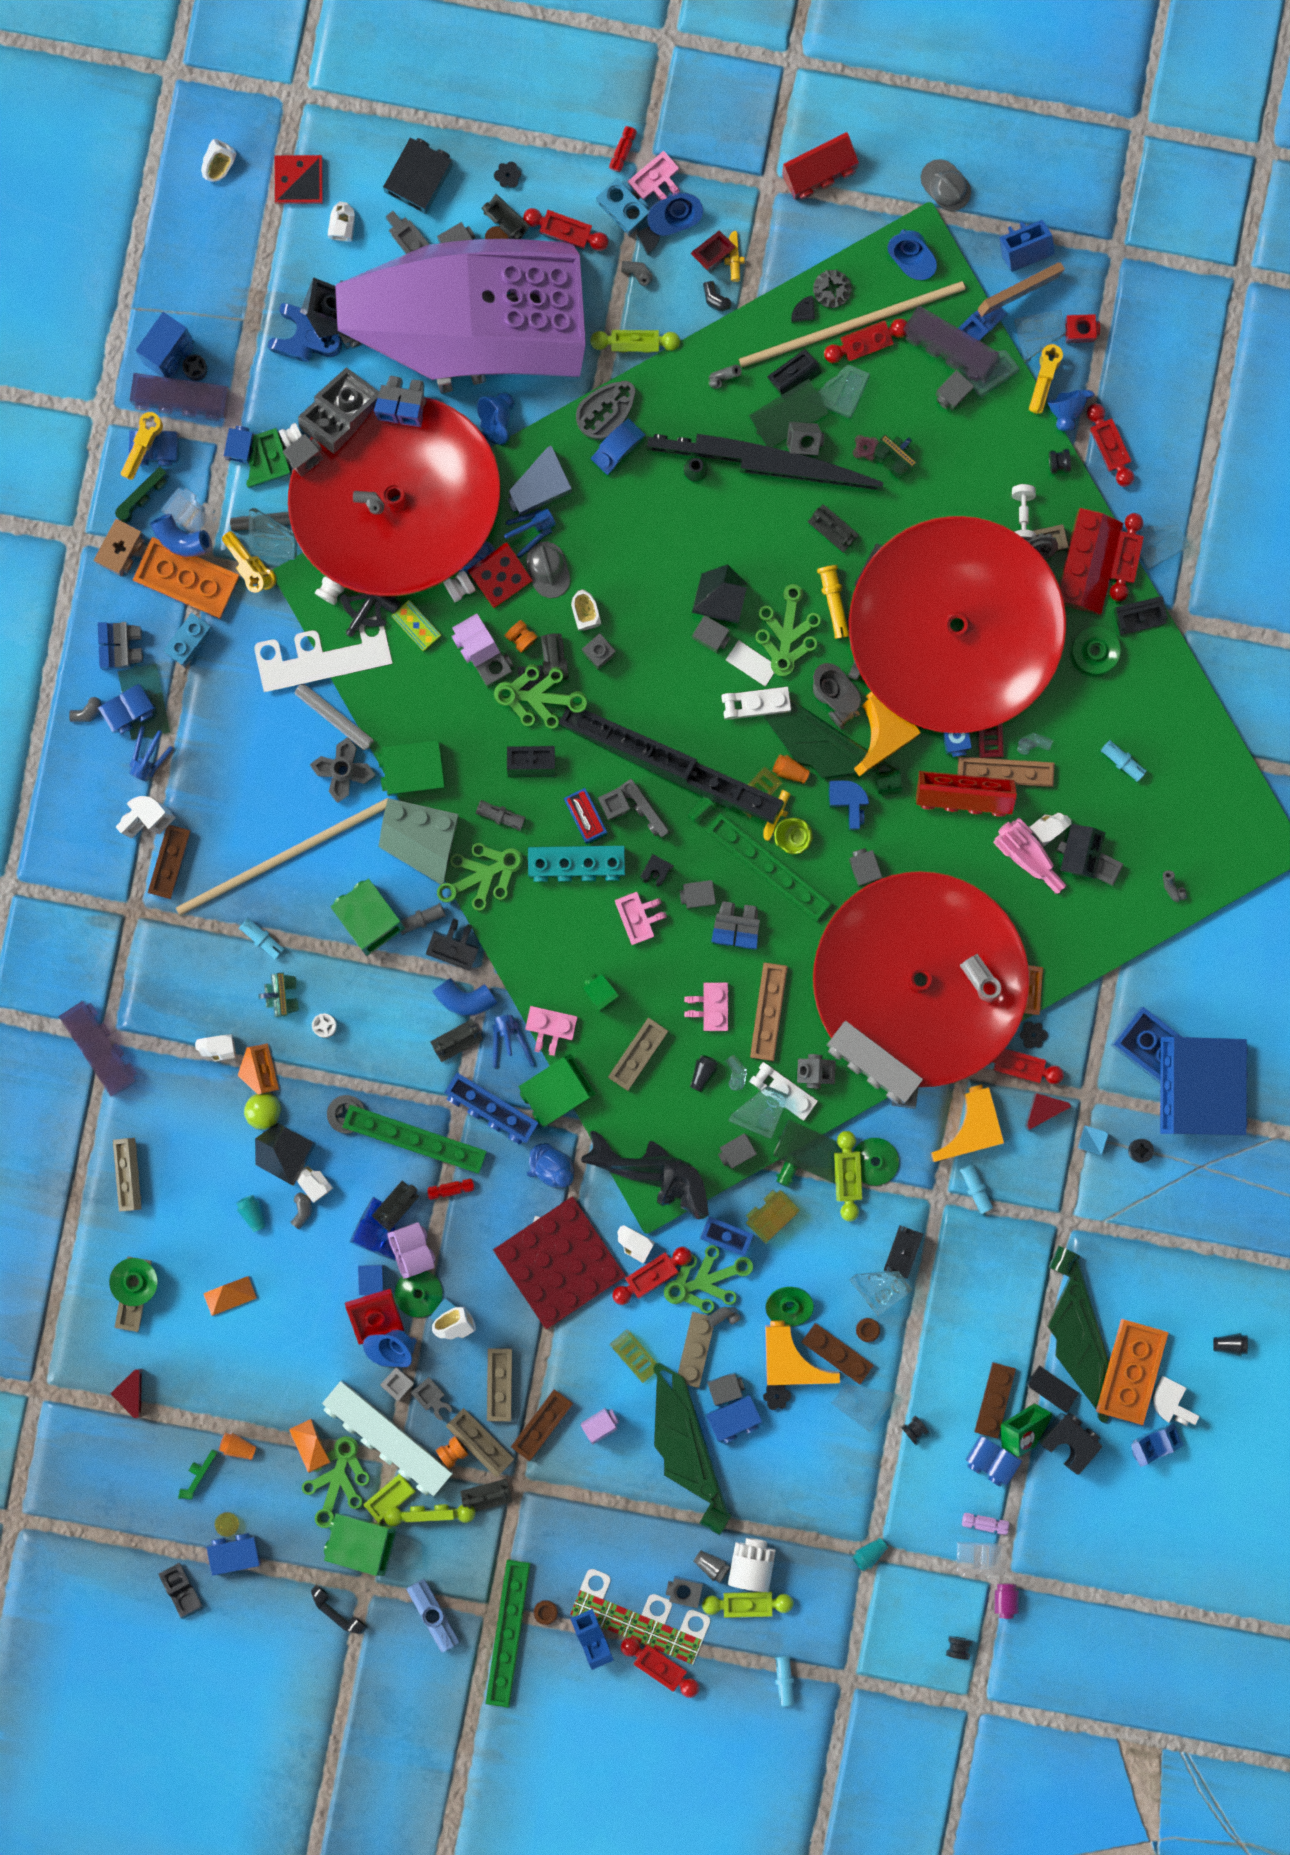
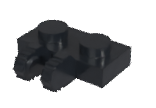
(451, 949)

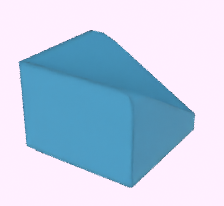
(1092, 1140)

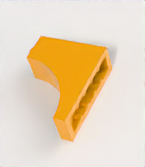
(887, 733)
(979, 1127)
(785, 1362)

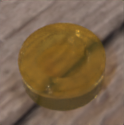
(227, 1524)

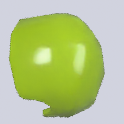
(793, 835)
(262, 1110)

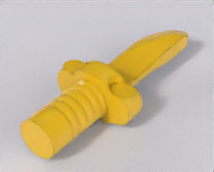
(734, 259)
(769, 828)

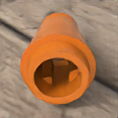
(790, 769)
(236, 1446)

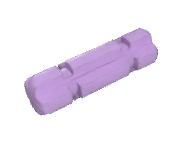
(985, 1523)

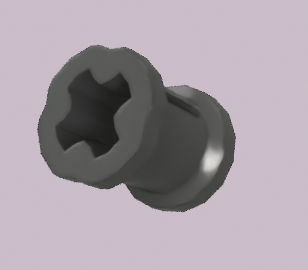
(841, 719)

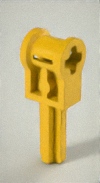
(1045, 377)
(142, 443)
(249, 567)

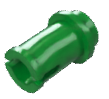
(786, 1174)

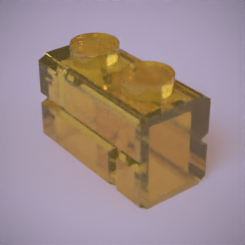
(772, 1215)

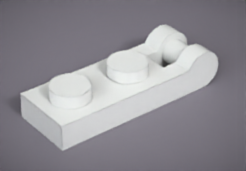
(757, 703)
(798, 1101)

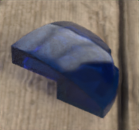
(371, 1234)

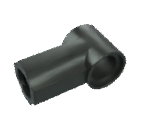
(554, 655)

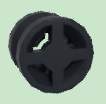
(191, 364)
(1059, 461)
(1136, 1150)
(915, 1430)
(959, 1647)

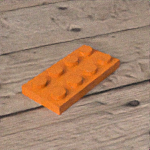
(186, 579)
(1132, 1372)

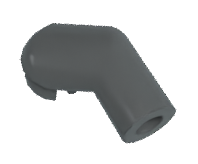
(639, 270)
(724, 374)
(371, 499)
(88, 713)
(1170, 887)
(304, 1210)
(723, 1313)

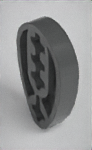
(594, 402)

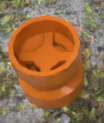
(525, 640)
(450, 1453)

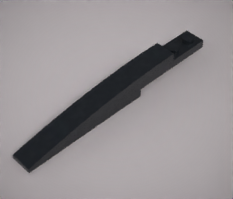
(763, 460)
(672, 765)

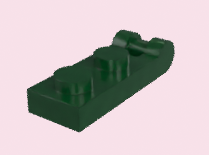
(140, 496)

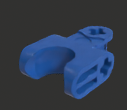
(305, 339)

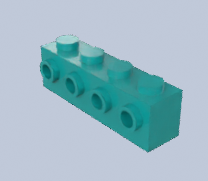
(571, 862)

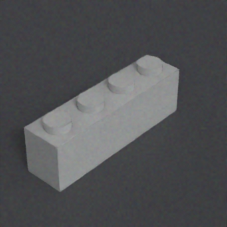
(873, 1062)

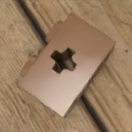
(117, 535)

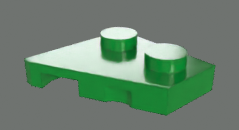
(267, 459)

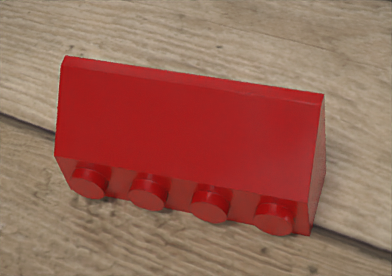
(1089, 561)
(965, 793)

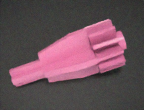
(1025, 850)

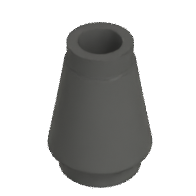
(712, 1566)

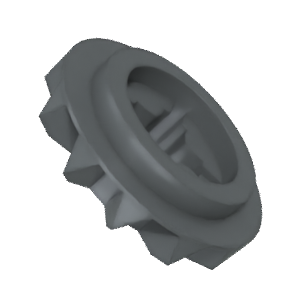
(826, 298)
(1048, 542)
(336, 1108)

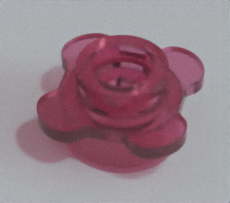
(862, 441)

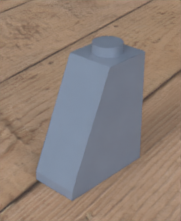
(539, 484)

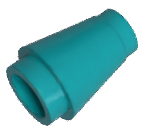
(251, 1212)
(869, 1554)

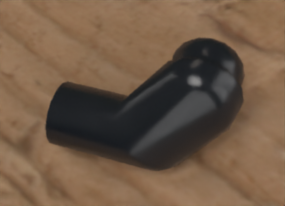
(715, 300)

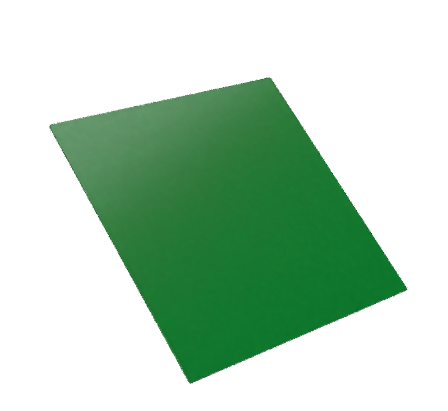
(640, 553)

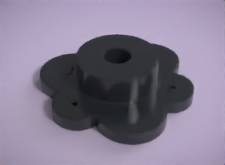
(504, 169)
(1026, 1035)
(772, 1402)

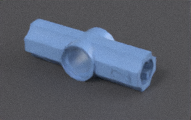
(440, 1629)

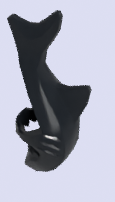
(674, 1176)

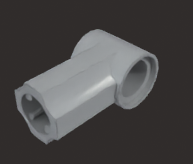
(979, 976)

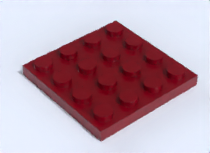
(559, 1262)

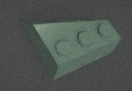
(419, 837)

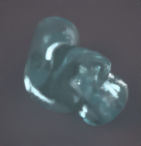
(1033, 740)
(738, 1074)

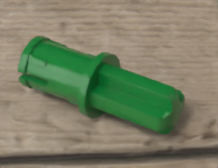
(701, 809)

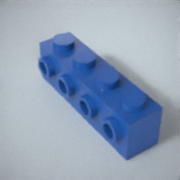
(490, 1107)

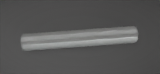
(334, 717)

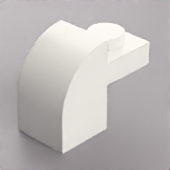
(145, 812)
(1166, 1401)

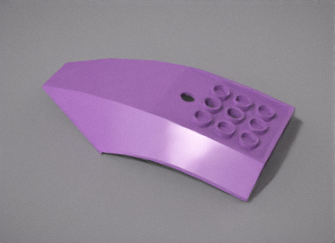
(433, 314)

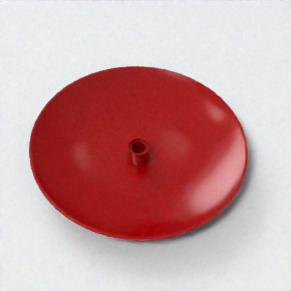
(423, 538)
(946, 675)
(926, 928)

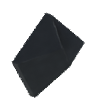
(321, 308)
(720, 594)
(282, 1152)

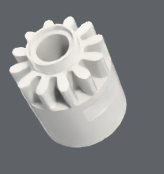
(752, 1565)

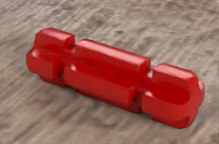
(622, 149)
(450, 1189)

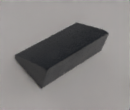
(795, 372)
(1052, 1389)

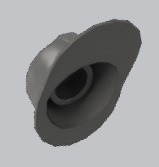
(945, 184)
(548, 569)
(835, 688)

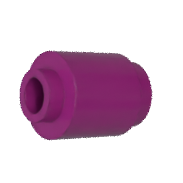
(1006, 1600)

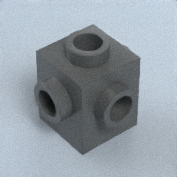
(811, 1071)

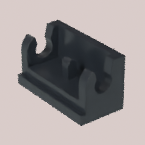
(1140, 615)
(531, 761)
(1083, 851)
(658, 867)
(903, 1251)

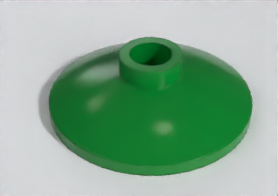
(1102, 639)
(888, 1161)
(120, 1282)
(421, 1306)
(793, 1313)

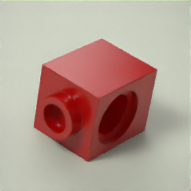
(1074, 336)

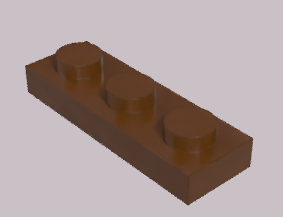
(169, 861)
(837, 1353)
(994, 1400)
(541, 1425)

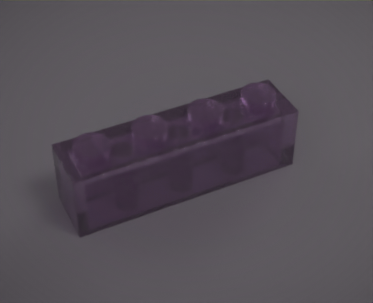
(951, 344)
(179, 396)
(98, 1048)

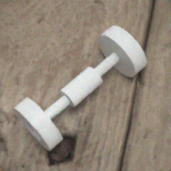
(1024, 493)

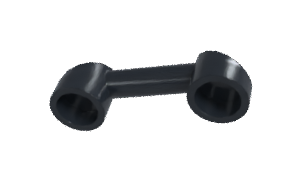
(320, 1598)

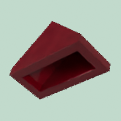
(713, 251)
(1044, 1108)
(129, 1393)

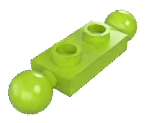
(635, 340)
(848, 1176)
(394, 1516)
(747, 1604)

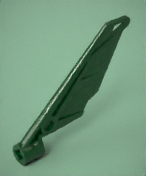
(826, 748)
(1077, 1330)
(684, 1447)

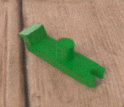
(199, 1471)

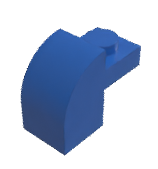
(617, 446)
(849, 795)
(1156, 1444)
(592, 1639)

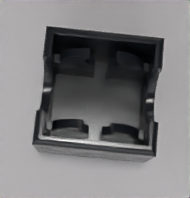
(1082, 1443)

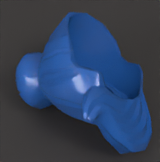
(1068, 407)
(495, 416)
(551, 1166)

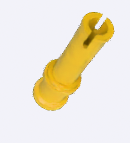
(832, 590)

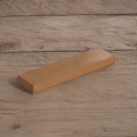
(1020, 289)
(1022, 772)
(768, 1011)

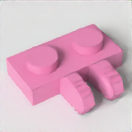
(653, 176)
(635, 919)
(715, 1006)
(550, 1023)

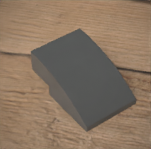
(338, 410)

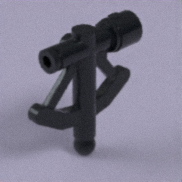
(387, 602)

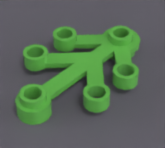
(787, 633)
(536, 696)
(483, 873)
(704, 1281)
(338, 1477)

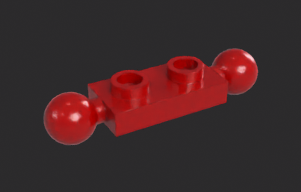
(566, 229)
(865, 341)
(1110, 445)
(1126, 557)
(1026, 1067)
(652, 1275)
(660, 1667)

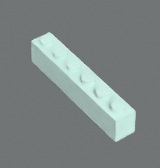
(387, 1438)

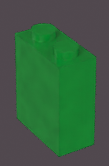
(412, 768)
(367, 916)
(556, 1090)
(359, 1544)

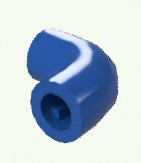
(178, 541)
(464, 1002)

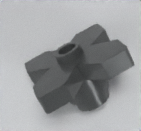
(330, 768)

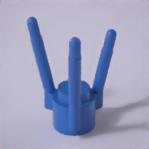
(540, 520)
(142, 768)
(505, 1026)

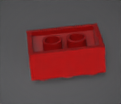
(820, 166)

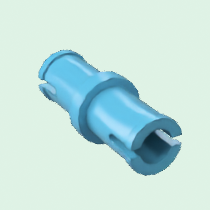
(1123, 760)
(261, 938)
(976, 1188)
(784, 1681)

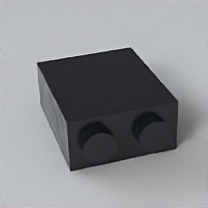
(418, 174)

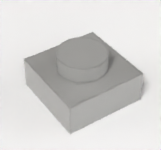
(397, 1384)

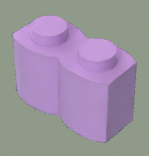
(475, 640)
(411, 1250)
(600, 1425)

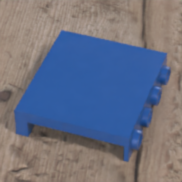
(1203, 1086)

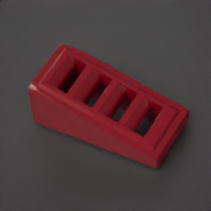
(999, 742)

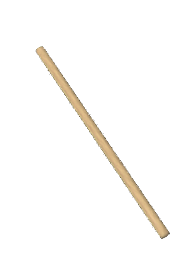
(851, 324)
(282, 857)

